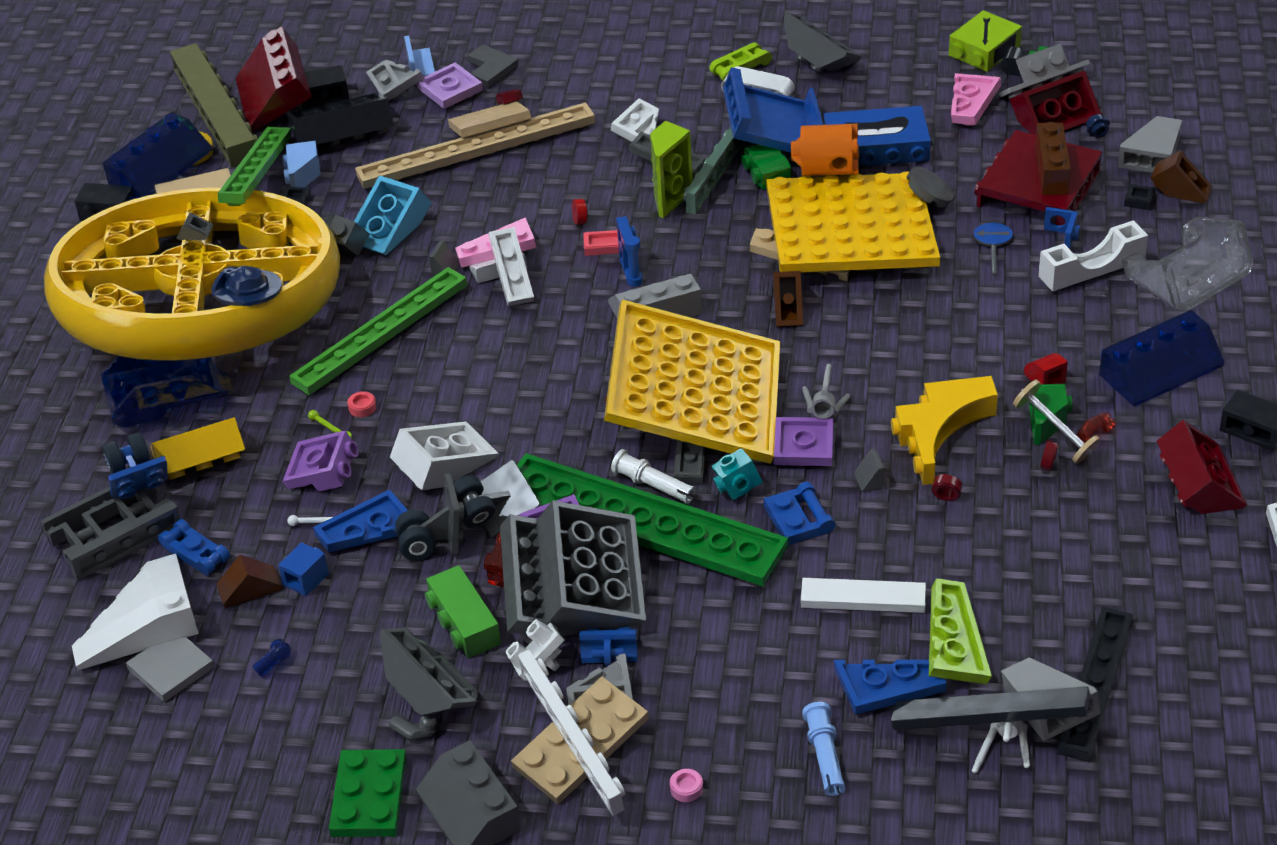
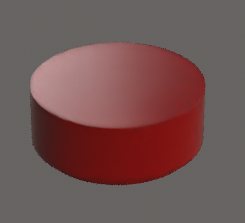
(579, 211)

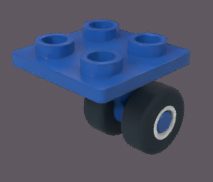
(141, 470)

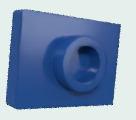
(1069, 228)

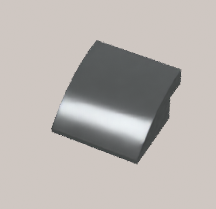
(572, 570)

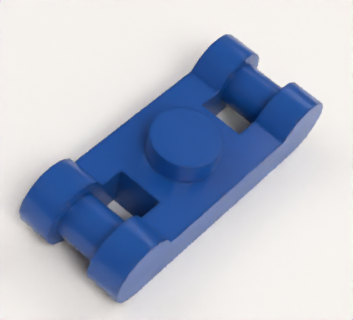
(194, 548)

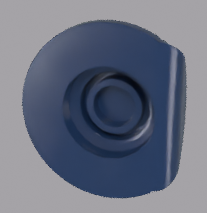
(245, 286)

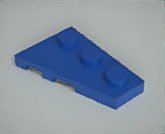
(362, 524)
(882, 685)

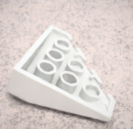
(144, 614)

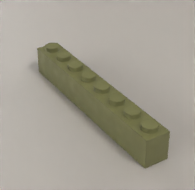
(213, 103)

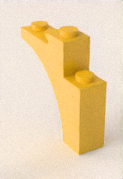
(938, 415)

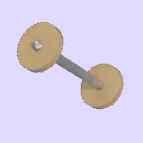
(1027, 394)

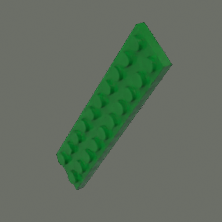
(664, 523)

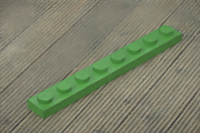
(254, 166)
(377, 331)

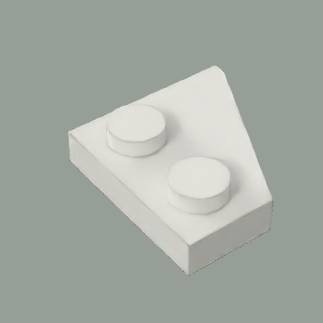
(636, 119)

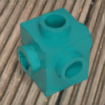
(736, 474)

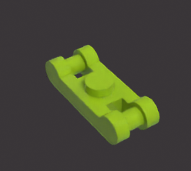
(746, 57)

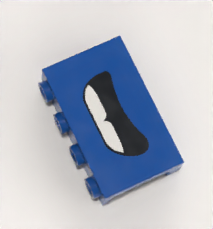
(887, 134)

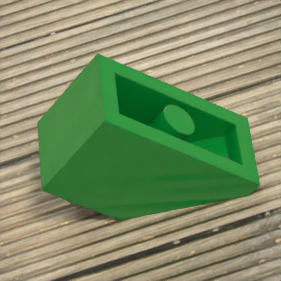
(1058, 402)

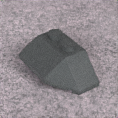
(816, 45)
(423, 674)

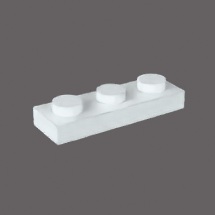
(511, 266)

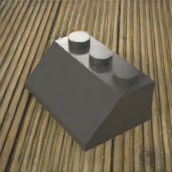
(468, 799)

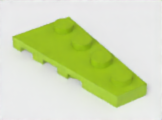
(954, 636)

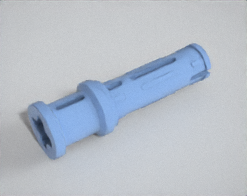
(822, 736)

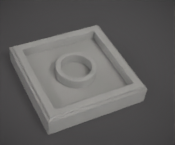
(170, 666)

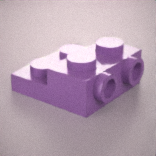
(321, 462)

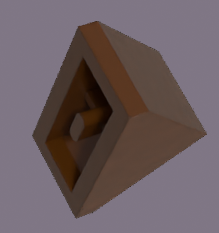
(247, 580)

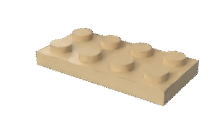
(609, 720)

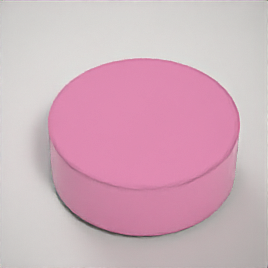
(686, 785)

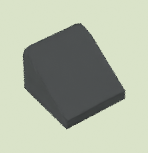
(195, 228)
(442, 258)
(870, 472)

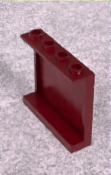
(1017, 180)

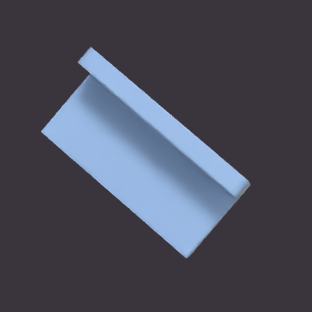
(419, 59)

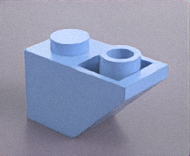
(301, 164)

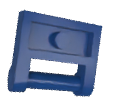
(628, 251)
(791, 519)

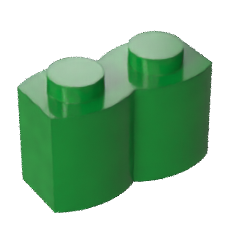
(765, 164)

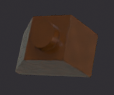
(1181, 179)
(788, 298)

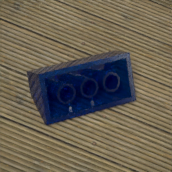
(157, 155)
(1161, 358)

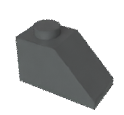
(348, 234)

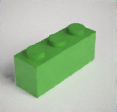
(462, 612)

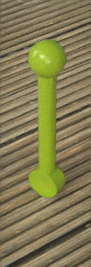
(314, 415)

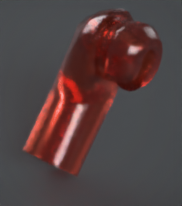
(1092, 424)

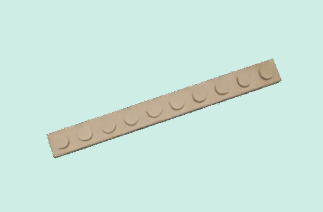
(476, 145)

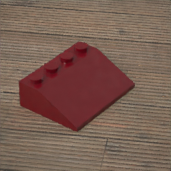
(272, 79)

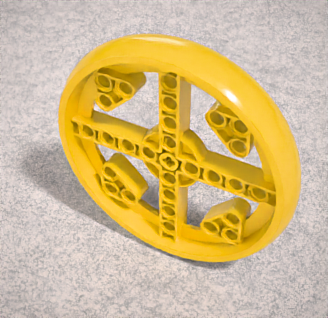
(130, 232)

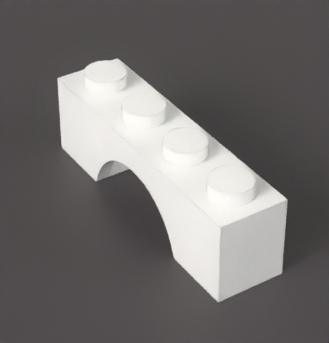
(1063, 268)

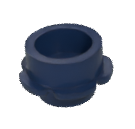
(1097, 125)

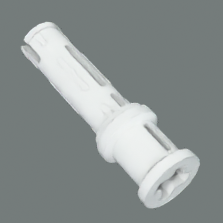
(642, 472)

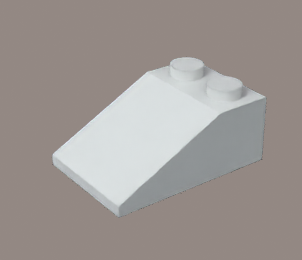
(440, 449)

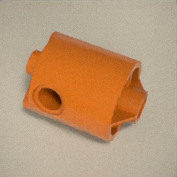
(827, 150)

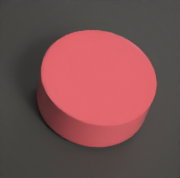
(361, 404)

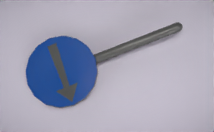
(993, 235)

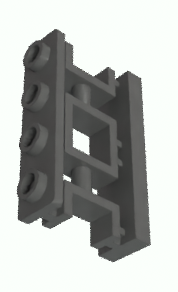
(114, 541)

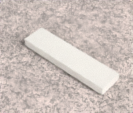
(863, 595)

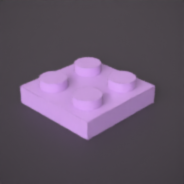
(449, 85)

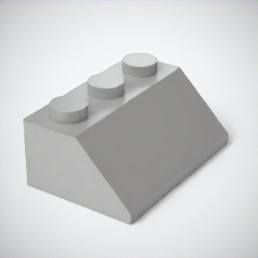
(674, 295)

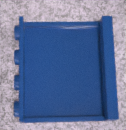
(765, 115)

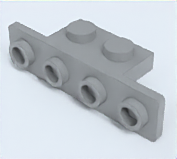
(1042, 66)

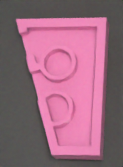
(972, 97)

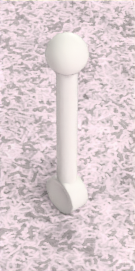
(293, 520)

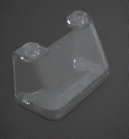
(1211, 259)

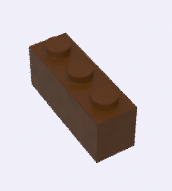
(1052, 158)

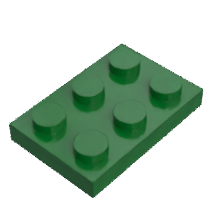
(368, 793)

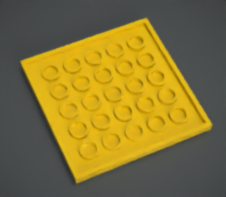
(850, 223)
(694, 381)

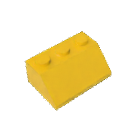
(200, 447)

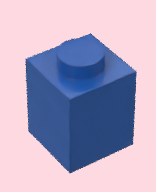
(303, 569)

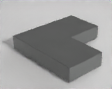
(492, 64)

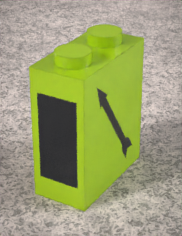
(984, 40)

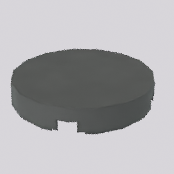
(930, 187)

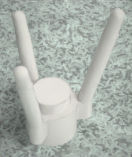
(1007, 730)

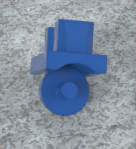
(606, 645)

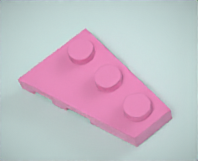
(480, 249)

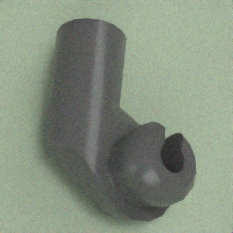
(414, 731)

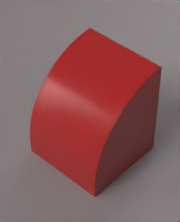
(1048, 369)

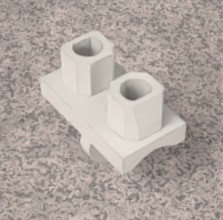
(544, 646)

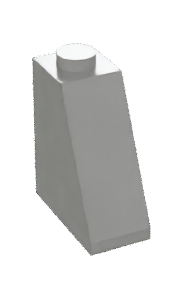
(1150, 144)
(1032, 676)

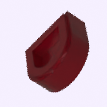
(509, 96)

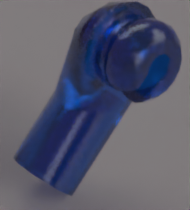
(278, 652)

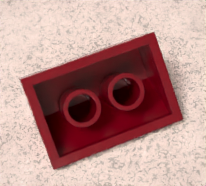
(1060, 101)
(1199, 470)

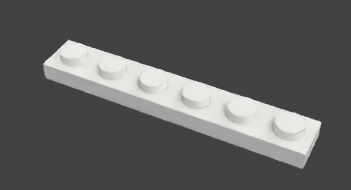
(578, 740)

